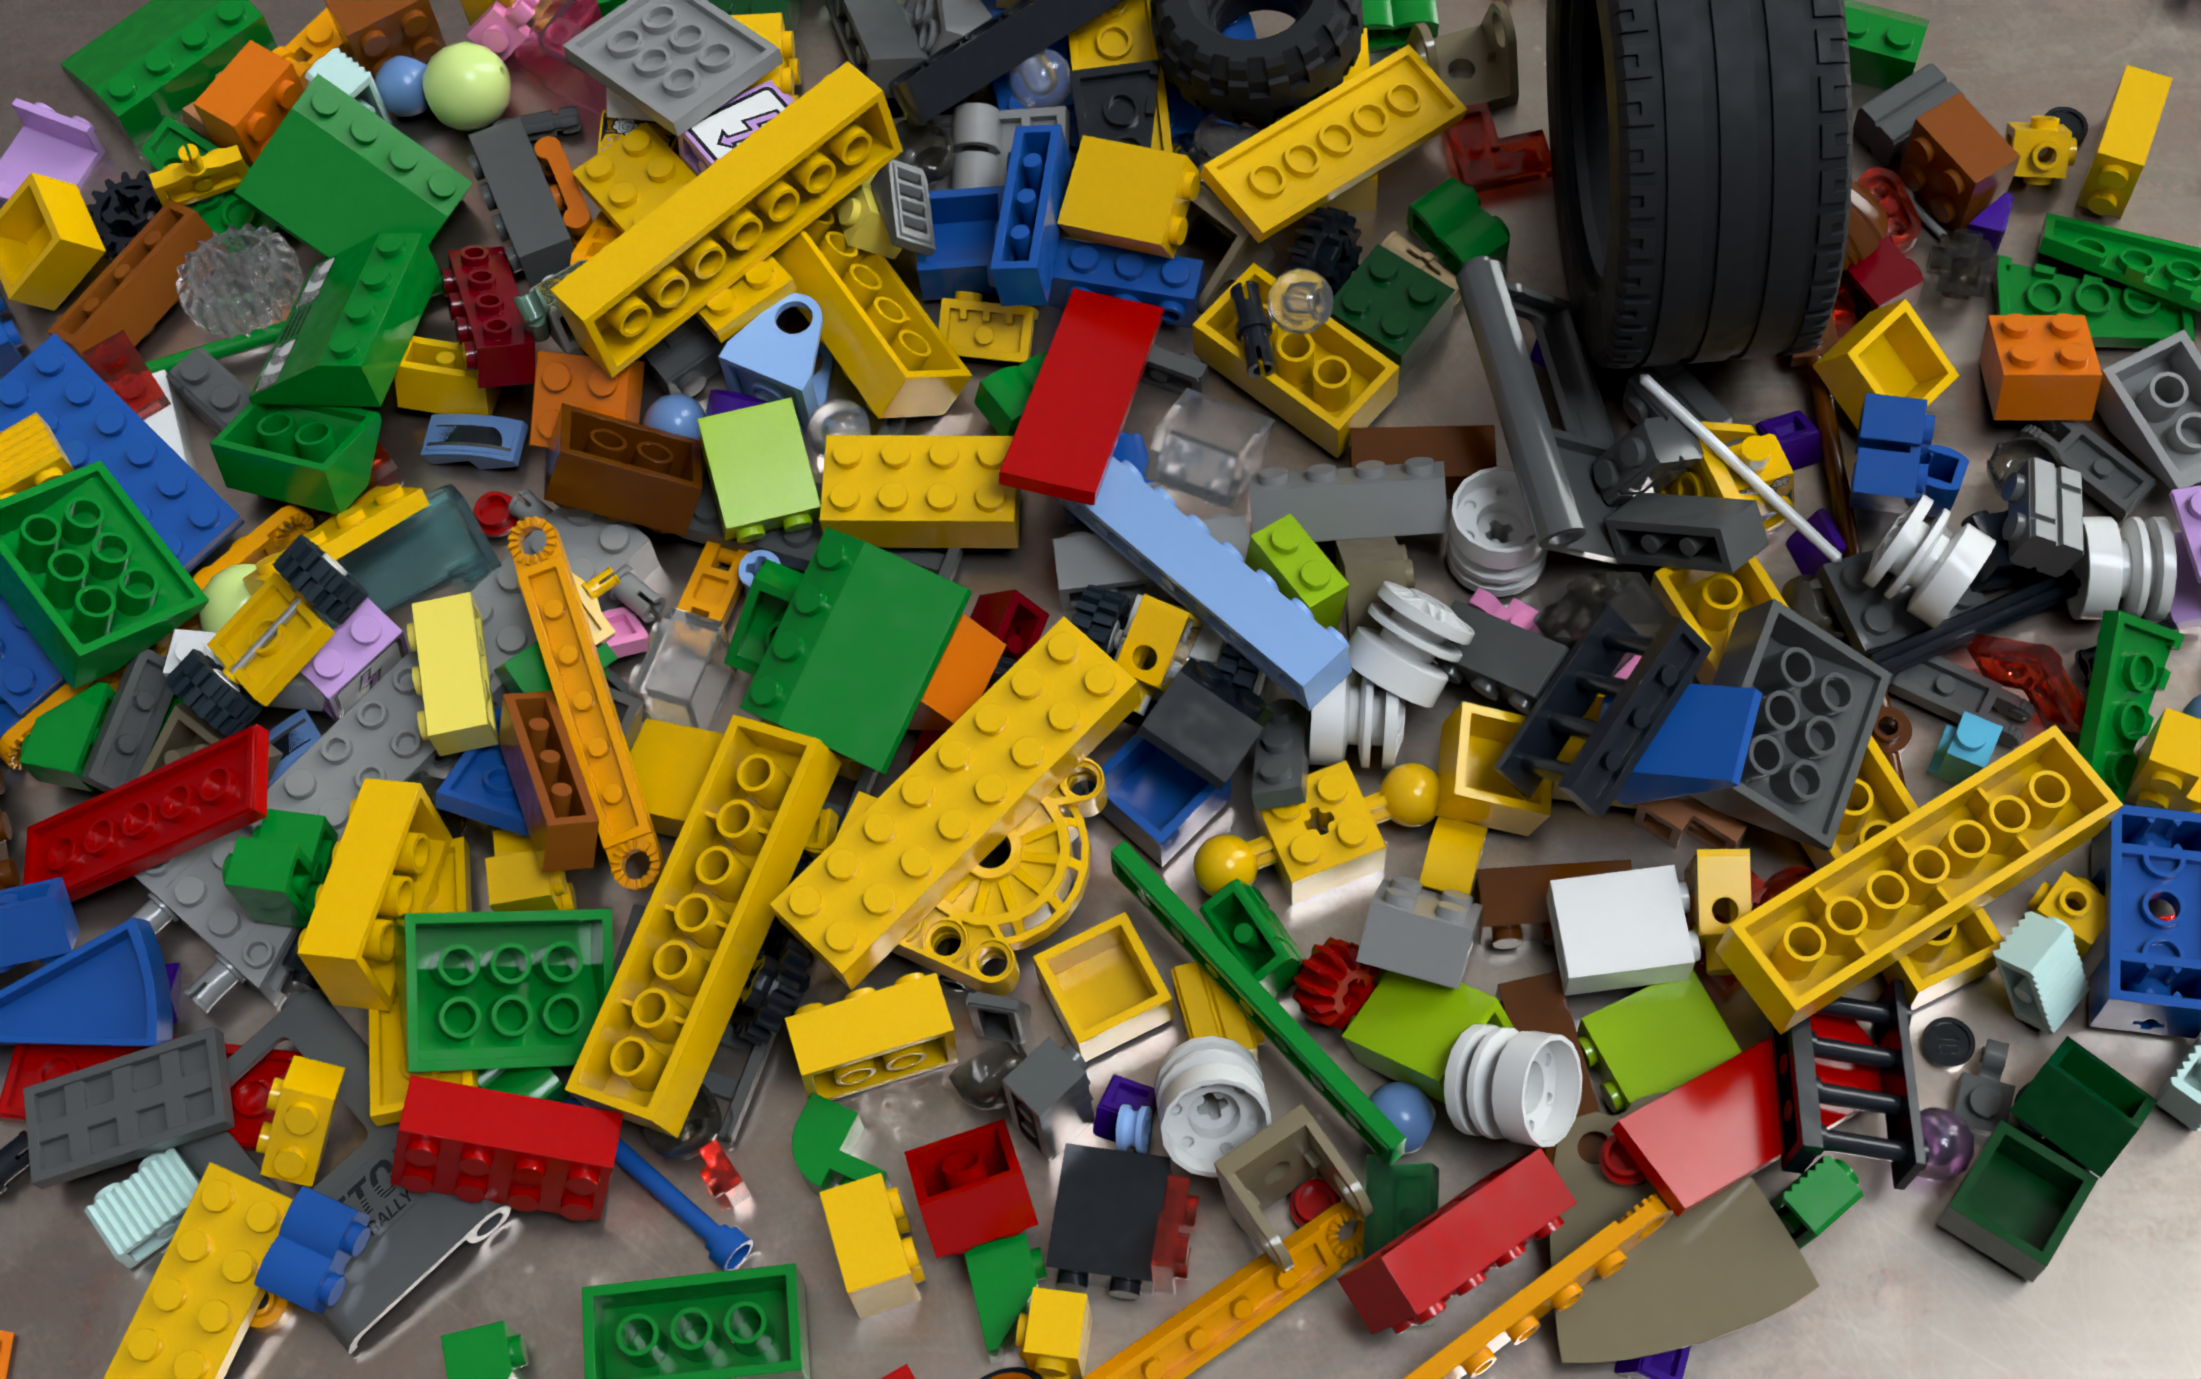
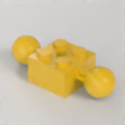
(1318, 862)

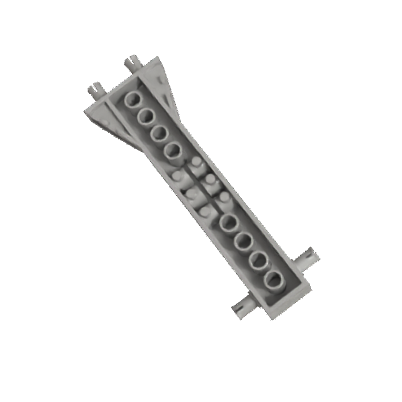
(379, 742)

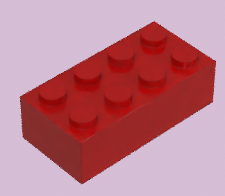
(505, 1148)
(1458, 1244)

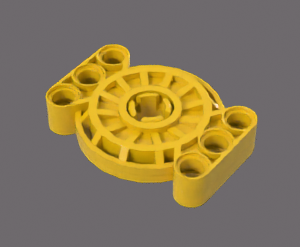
(1021, 899)

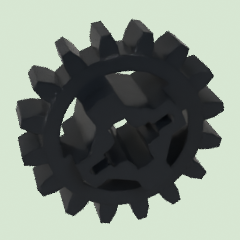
(115, 209)
(1327, 246)
(772, 990)

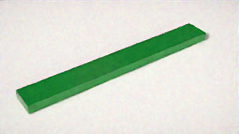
(1258, 1005)

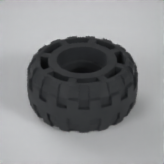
(1261, 75)

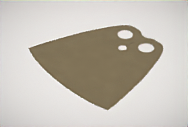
(1683, 1283)

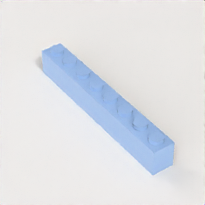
(1216, 585)

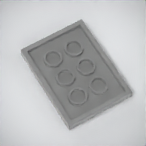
(673, 58)

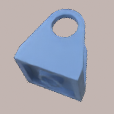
(780, 364)

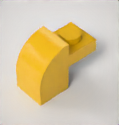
(1453, 856)

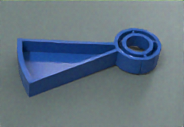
(94, 996)

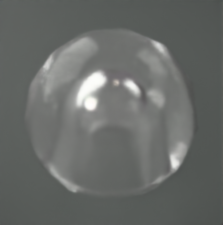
(1041, 80)
(1300, 301)
(836, 418)

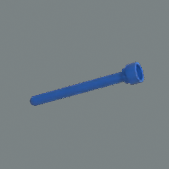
(725, 1245)

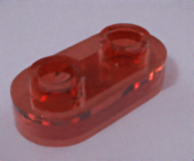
(1897, 205)

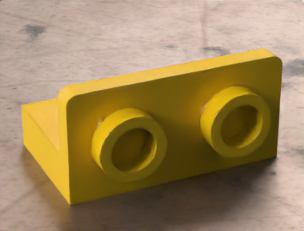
(986, 328)

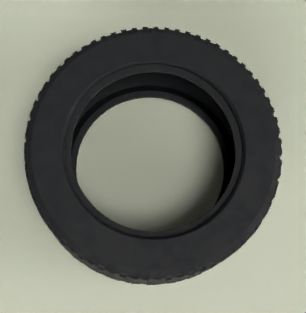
(1700, 174)

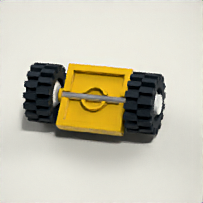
(268, 638)

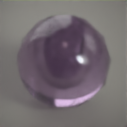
(1949, 1144)

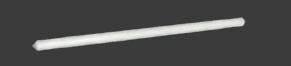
(1740, 468)

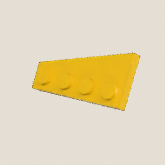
(355, 526)

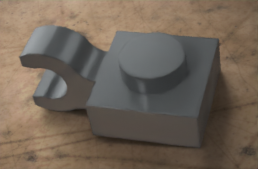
(1982, 1097)

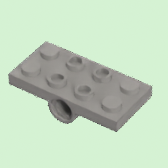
(985, 138)

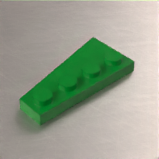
(217, 210)
(2131, 258)
(2112, 313)
(2120, 692)

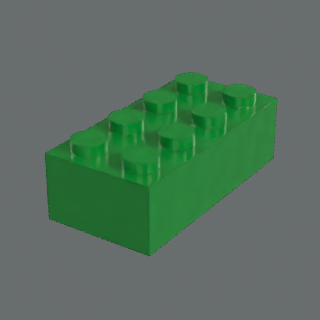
(699, 1326)

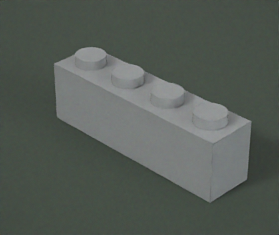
(1354, 501)
(1090, 560)

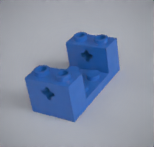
(2149, 964)

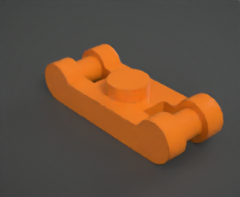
(565, 189)

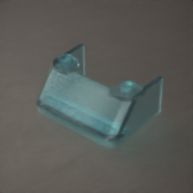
(421, 552)

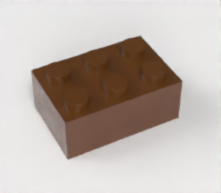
(623, 470)

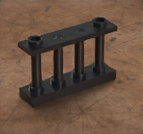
(1628, 724)
(1802, 1091)

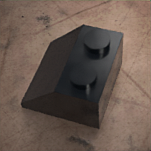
(1206, 722)

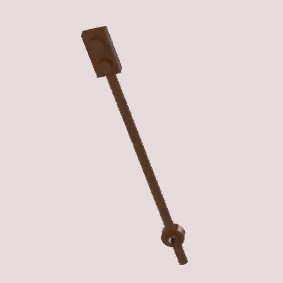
(1894, 744)

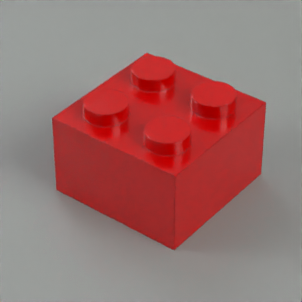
(970, 1189)

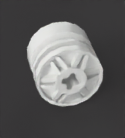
(1492, 535)
(1928, 561)
(2125, 568)
(1410, 639)
(1358, 717)
(1513, 1085)
(1205, 1126)

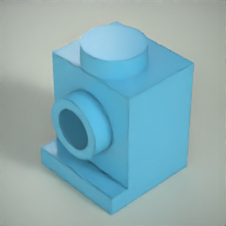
(1964, 749)

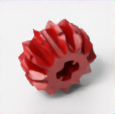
(1333, 983)

